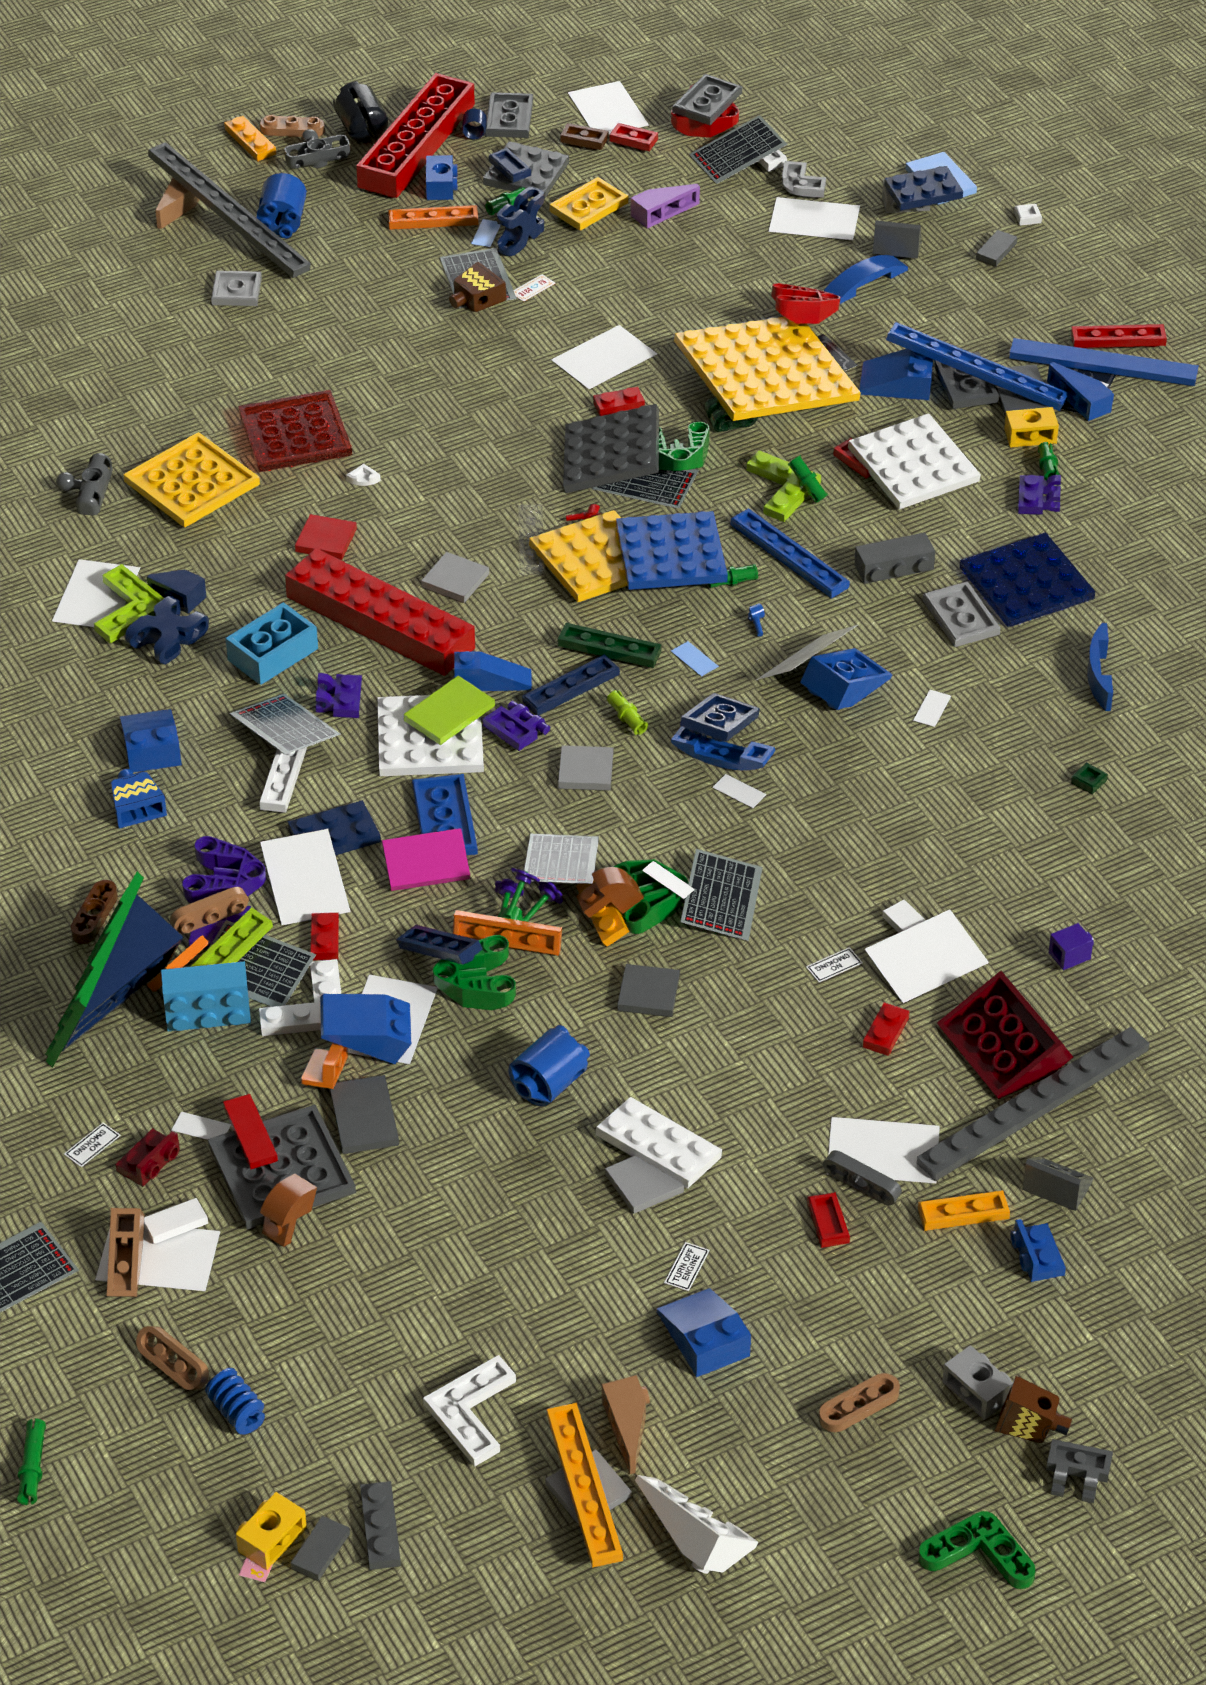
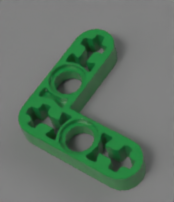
(986, 1541)

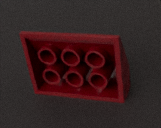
(1004, 1037)

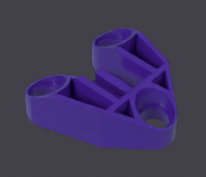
(231, 868)

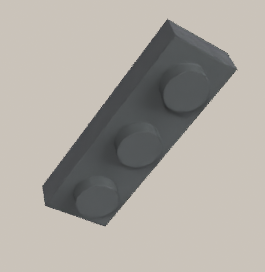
(380, 1525)

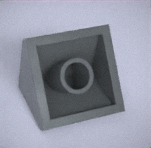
(897, 239)
(1055, 1182)

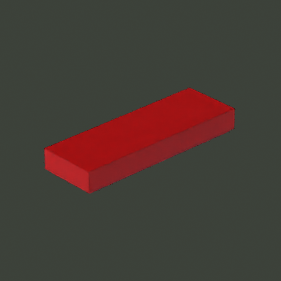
(250, 1131)

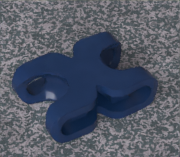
(520, 221)
(167, 630)

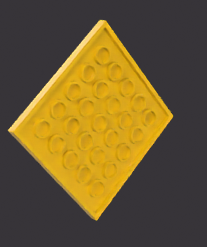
(766, 367)

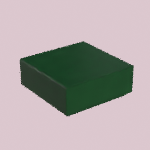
(1089, 778)

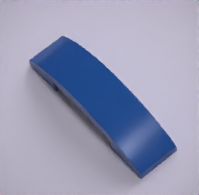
(863, 273)
(1100, 685)
(722, 753)

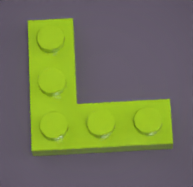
(790, 495)
(140, 600)

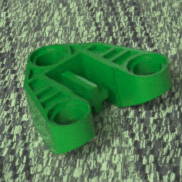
(681, 458)
(658, 900)
(469, 982)

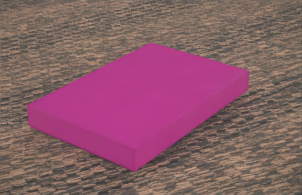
(426, 859)

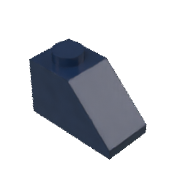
(180, 584)

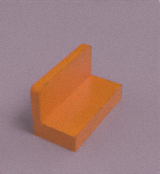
(325, 1066)

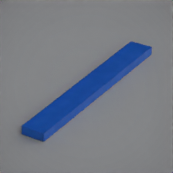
(1104, 362)
(977, 366)

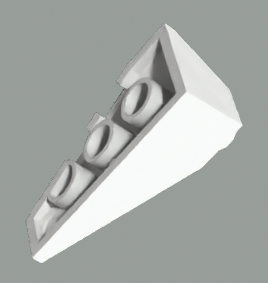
(697, 1535)

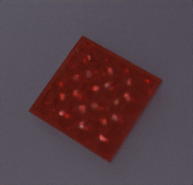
(295, 430)

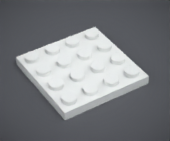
(914, 461)
(410, 752)

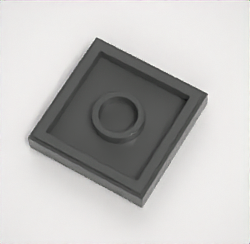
(649, 990)

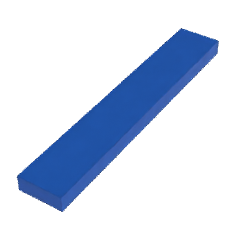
(790, 553)

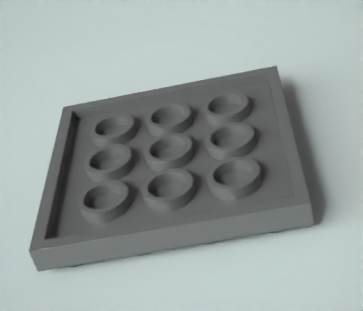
(611, 448)
(302, 1149)

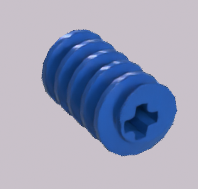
(236, 1401)

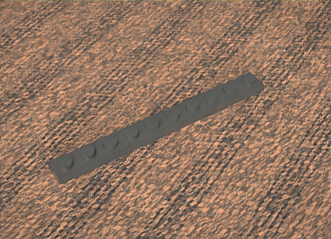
(229, 210)
(1032, 1104)

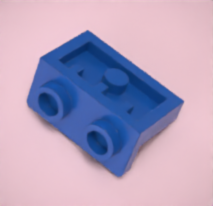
(1037, 1251)

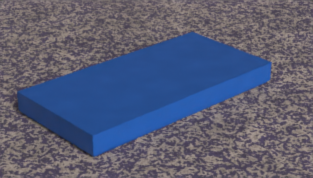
(444, 806)

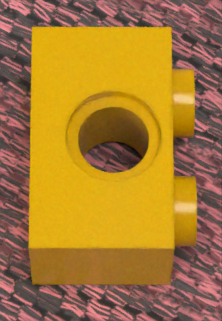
(1031, 427)
(264, 1545)

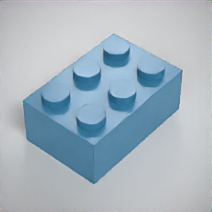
(271, 643)
(206, 996)

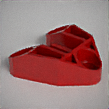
(698, 129)
(804, 304)

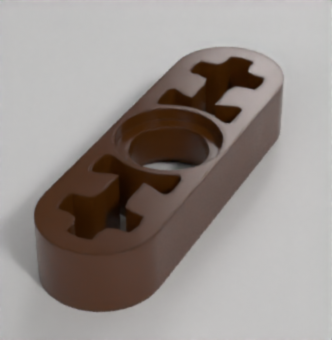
(93, 901)

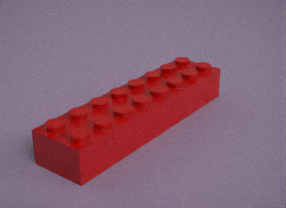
(414, 135)
(379, 611)

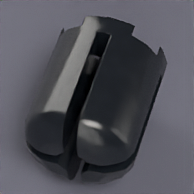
(355, 114)

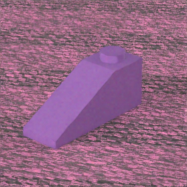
(663, 203)

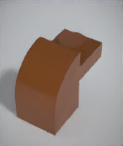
(611, 886)
(284, 1205)

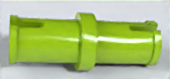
(627, 712)

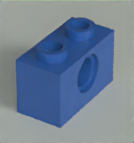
(440, 177)

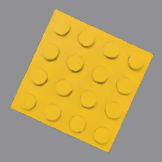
(191, 479)
(584, 556)

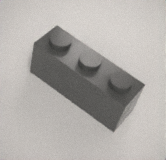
(894, 558)

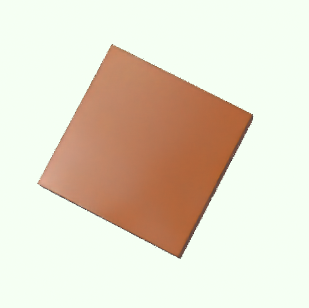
(180, 961)

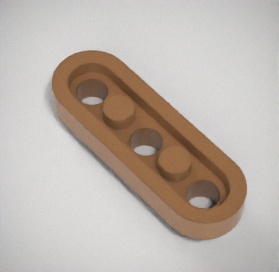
(290, 125)
(209, 910)
(163, 1357)
(866, 1394)

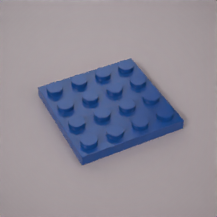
(671, 550)

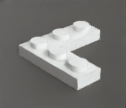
(303, 1016)
(452, 1406)

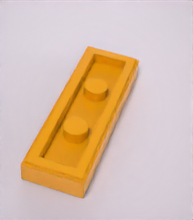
(963, 1210)

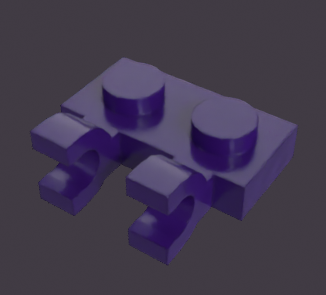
(1031, 494)
(347, 695)

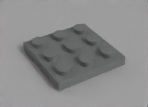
(544, 165)

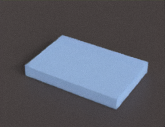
(943, 159)

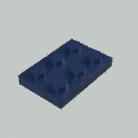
(923, 188)
(719, 717)
(348, 827)

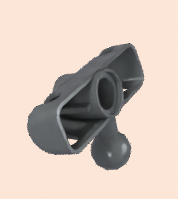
(316, 151)
(92, 486)

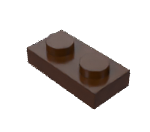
(584, 136)

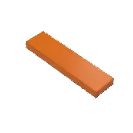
(433, 217)
(519, 933)

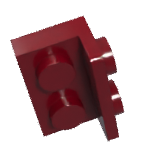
(148, 1156)

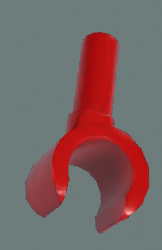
(591, 512)

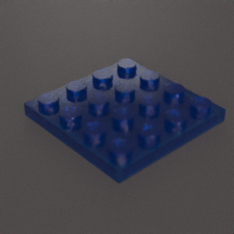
(1027, 579)

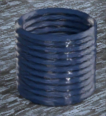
(474, 115)

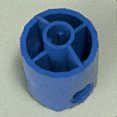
(282, 204)
(548, 1066)

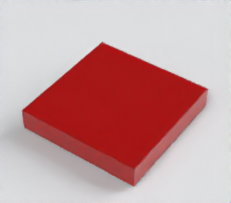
(327, 535)

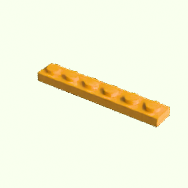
(584, 1485)

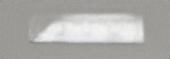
(530, 525)

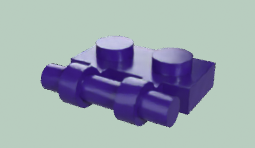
(511, 728)

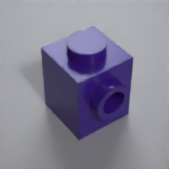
(1071, 946)

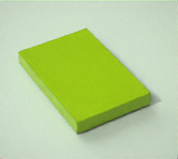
(449, 710)

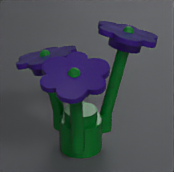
(510, 889)

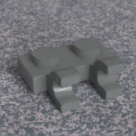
(1078, 1461)

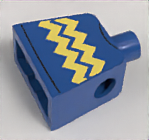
(137, 798)

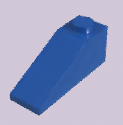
(1085, 393)
(491, 672)

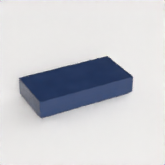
(510, 165)

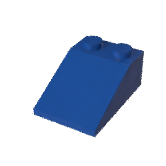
(898, 376)
(843, 677)
(151, 740)
(367, 1024)
(706, 1331)

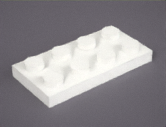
(659, 1141)

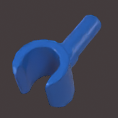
(755, 614)

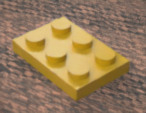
(588, 203)

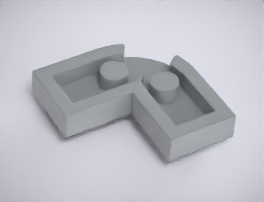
(798, 184)

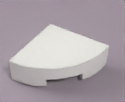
(363, 476)

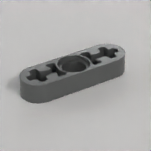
(862, 1177)

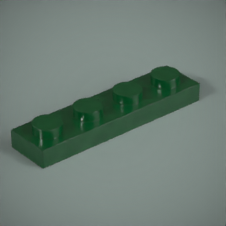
(610, 644)

